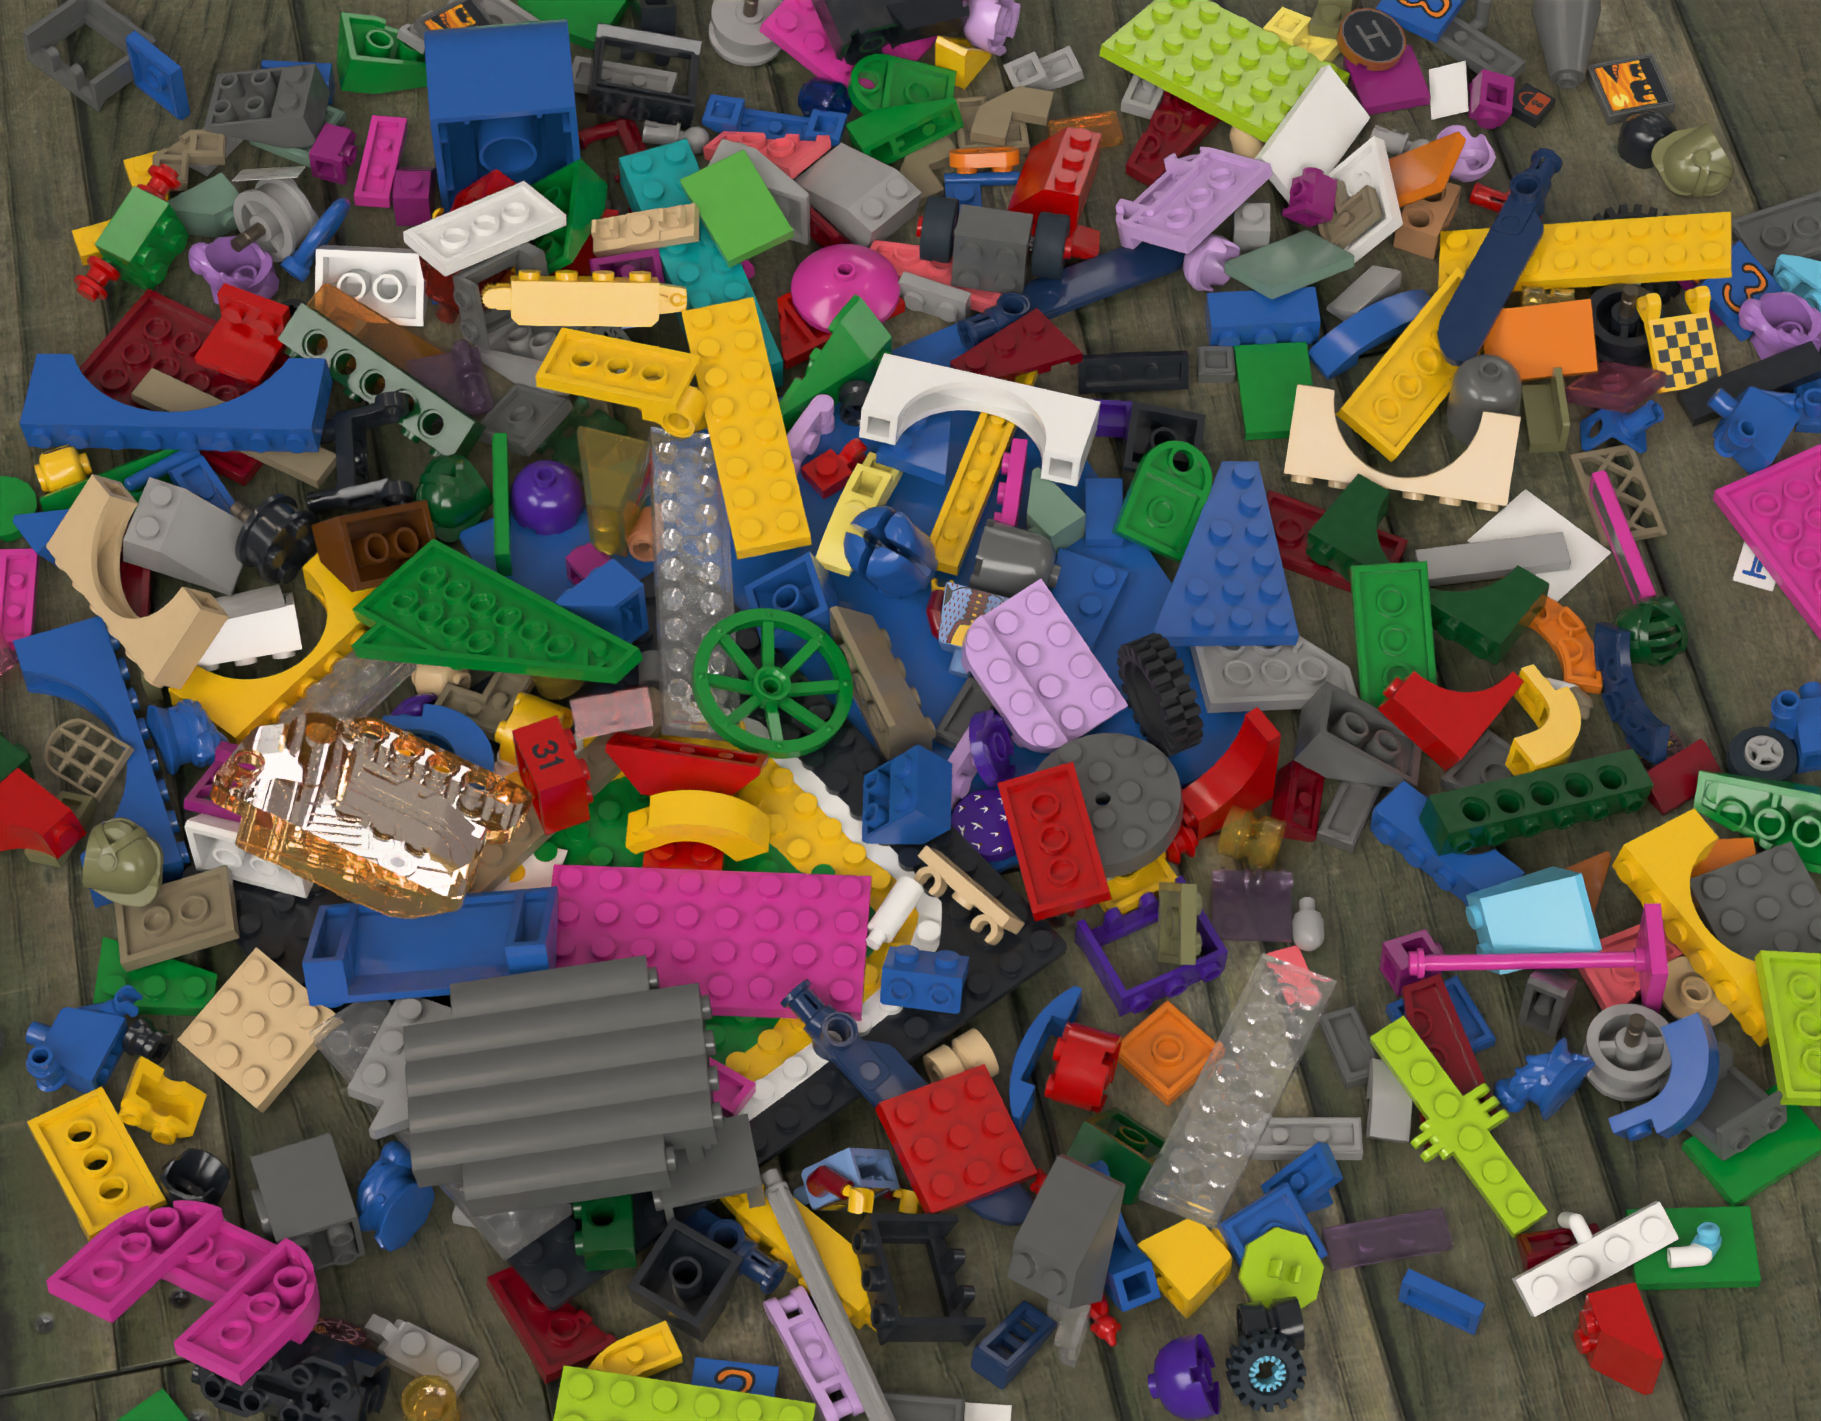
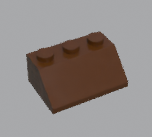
(372, 544)

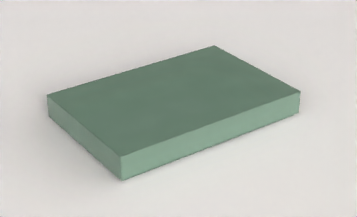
(1289, 264)

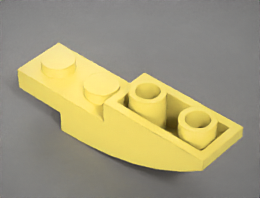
(866, 488)

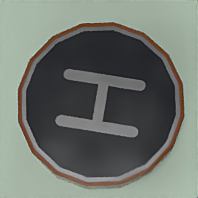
(1371, 39)

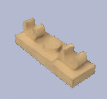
(645, 230)
(968, 894)

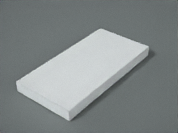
(1314, 131)
(484, 228)

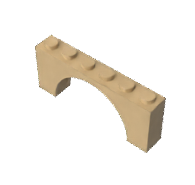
(1477, 475)
(89, 549)

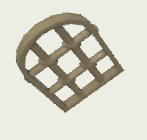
(88, 768)

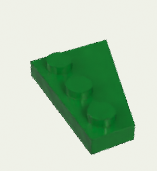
(165, 986)

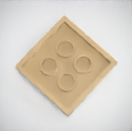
(256, 1030)

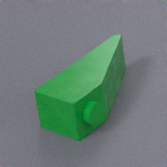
(903, 129)

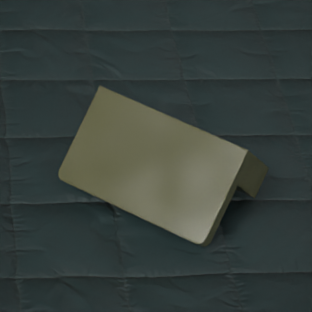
(1546, 415)

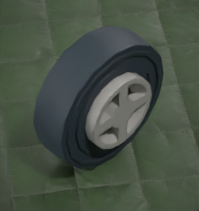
(1760, 745)

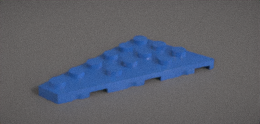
(1232, 571)

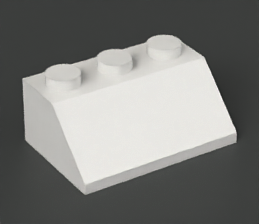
(377, 277)
(255, 636)
(214, 846)

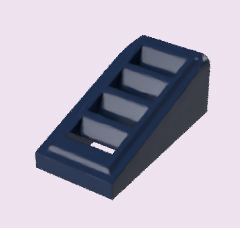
(997, 1364)

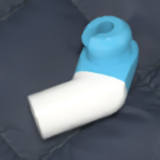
(1700, 1250)

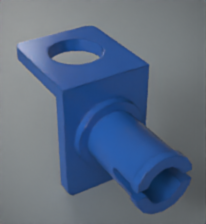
(1625, 427)

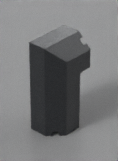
(867, 26)

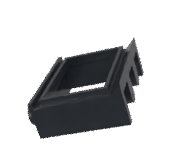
(637, 102)
(945, 1262)

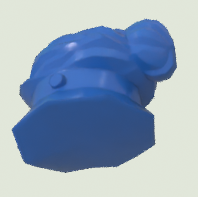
(183, 735)
(1545, 1080)
(391, 1198)

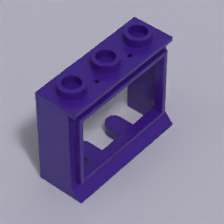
(1169, 984)

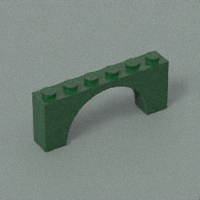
(1478, 619)

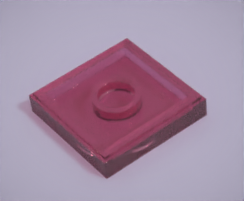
(1615, 387)

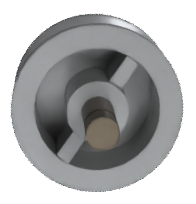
(273, 217)
(1627, 1052)

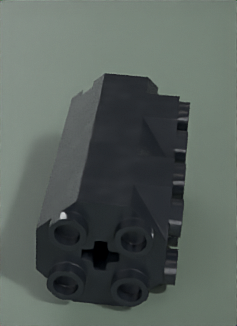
(306, 1383)

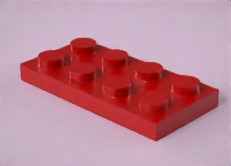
(1054, 841)

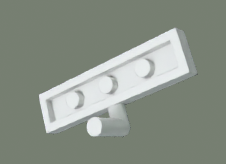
(1593, 1256)

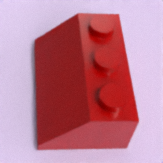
(1058, 175)

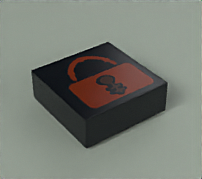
(1532, 105)

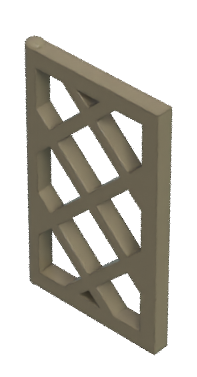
(1604, 459)

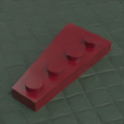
(1438, 1026)

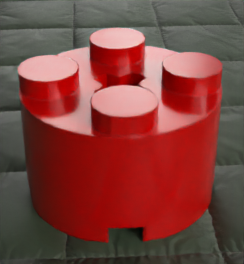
(1083, 1067)

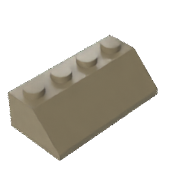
(880, 684)

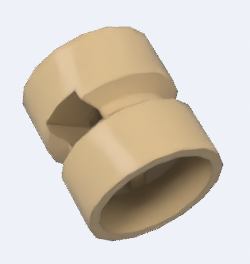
(966, 1053)

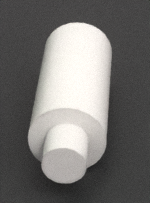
(893, 912)

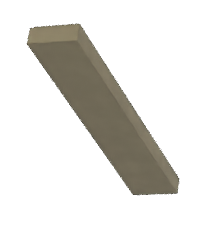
(168, 394)

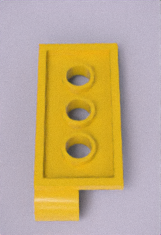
(662, 401)
(107, 1142)

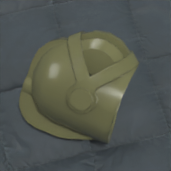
(1692, 162)
(123, 863)

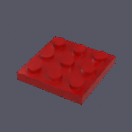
(955, 1140)

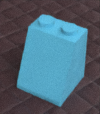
(1534, 915)

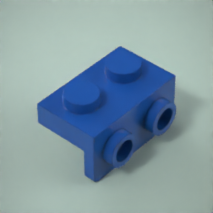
(923, 979)

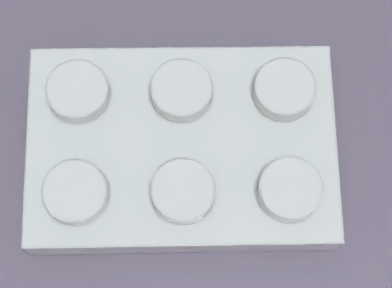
(1371, 167)

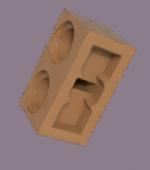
(1426, 220)

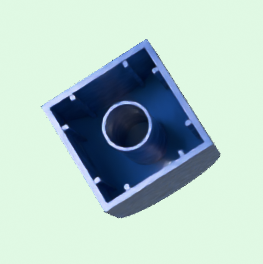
(500, 102)

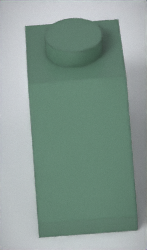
(207, 207)
(1053, 513)

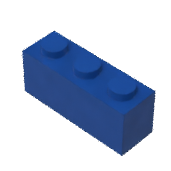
(1256, 319)

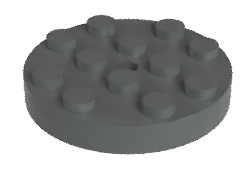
(1141, 793)

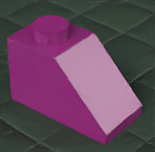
(414, 195)
(624, 263)

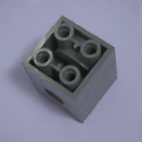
(307, 1201)

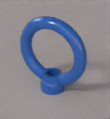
(320, 234)

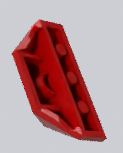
(669, 765)

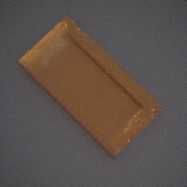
(1102, 122)

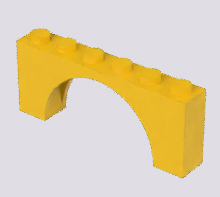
(244, 704)
(1659, 871)

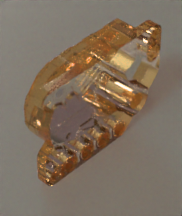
(364, 814)

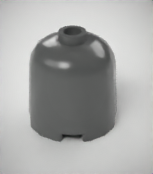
(1478, 386)
(1012, 560)

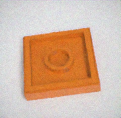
(1166, 1052)

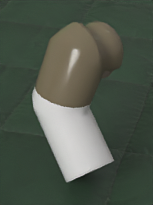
(1584, 701)

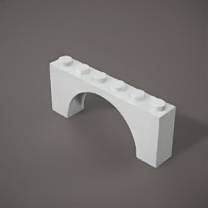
(913, 389)

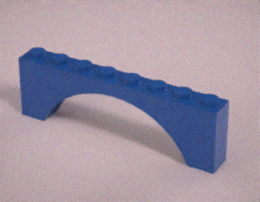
(276, 416)
(81, 667)

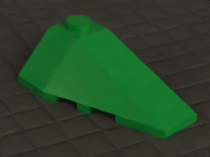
(374, 58)
(848, 356)
(1765, 811)

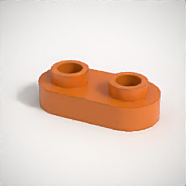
(970, 159)

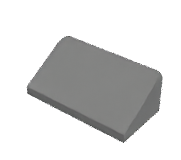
(1368, 289)

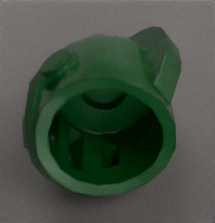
(454, 495)
(1649, 635)

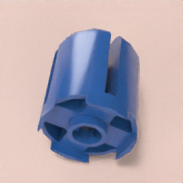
(879, 561)

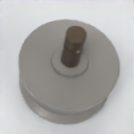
(736, 31)

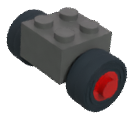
(993, 244)

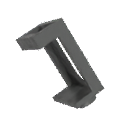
(475, 322)

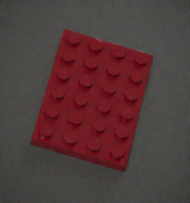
(166, 338)

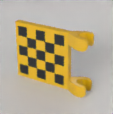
(1683, 343)

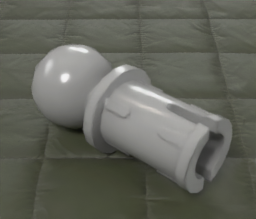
(665, 133)
(1396, 142)

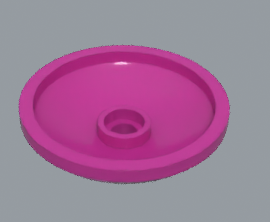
(822, 291)

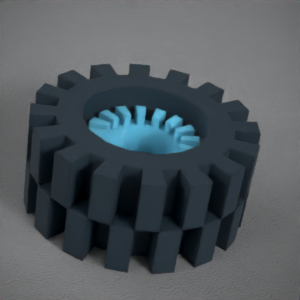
(1286, 1371)

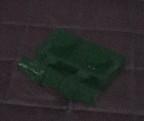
(567, 449)

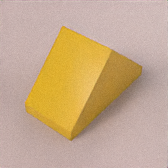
(960, 56)

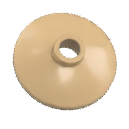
(1686, 983)

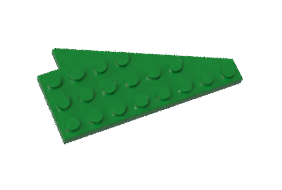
(469, 617)

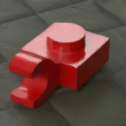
(832, 471)

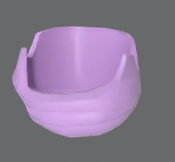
(1474, 158)
(1206, 262)

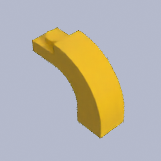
(1557, 723)
(700, 817)

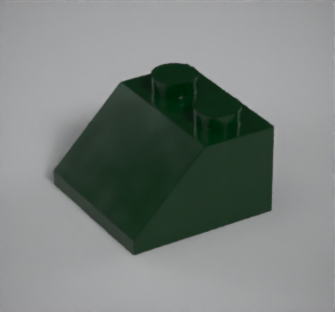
(1120, 1143)

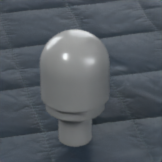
(1308, 926)

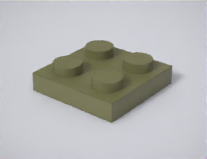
(1177, 923)

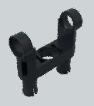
(349, 432)

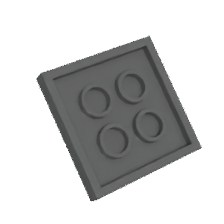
(1761, 904)

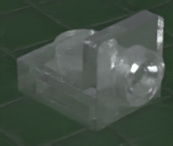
(1071, 1330)

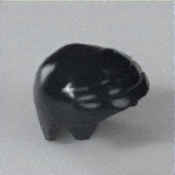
(1639, 136)
(194, 1177)

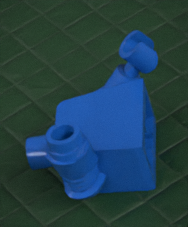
(1758, 423)
(1801, 723)
(81, 1043)

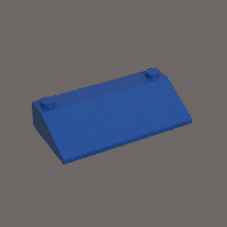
(380, 957)

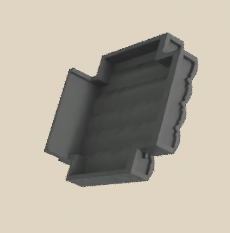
(562, 1086)

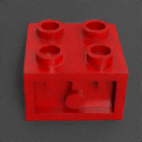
(245, 336)

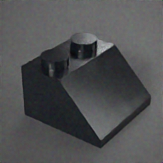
(1154, 424)
(686, 1280)

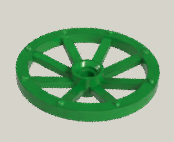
(774, 680)

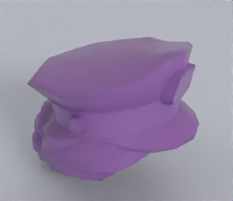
(247, 269)
(1780, 323)

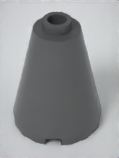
(1566, 37)

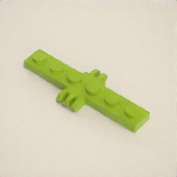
(1458, 1126)

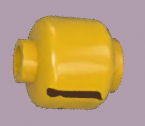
(62, 468)

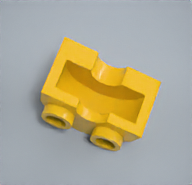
(527, 710)
(160, 1104)

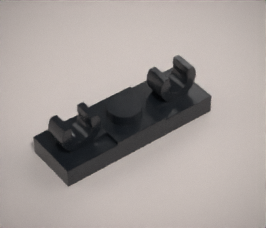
(1133, 372)

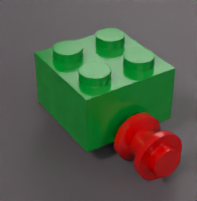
(138, 238)

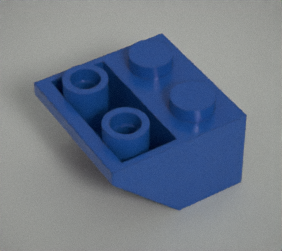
(610, 600)
(907, 799)

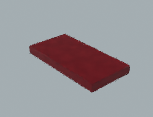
(1291, 525)

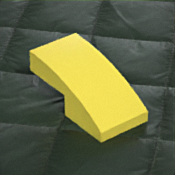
(1294, 30)

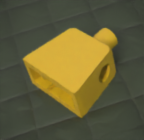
(1188, 1263)

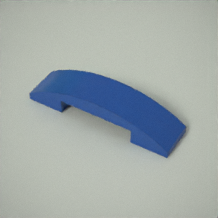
(730, 114)
(1365, 330)
(1049, 1022)

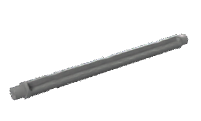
(826, 1298)

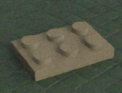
(181, 920)

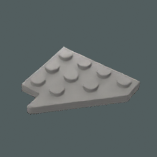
(1266, 675)
(382, 1073)

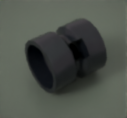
(1281, 1316)

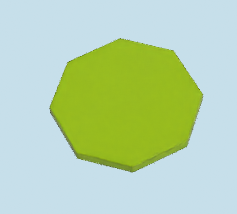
(1281, 1267)

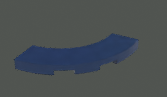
(1621, 696)

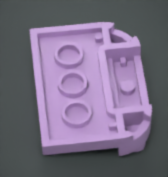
(1189, 199)
(1039, 671)

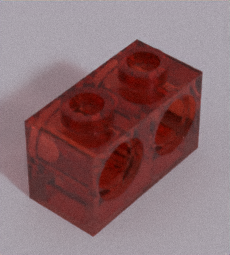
(612, 712)

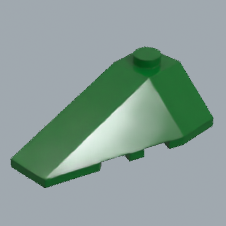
(583, 199)

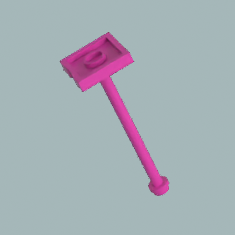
(1647, 958)

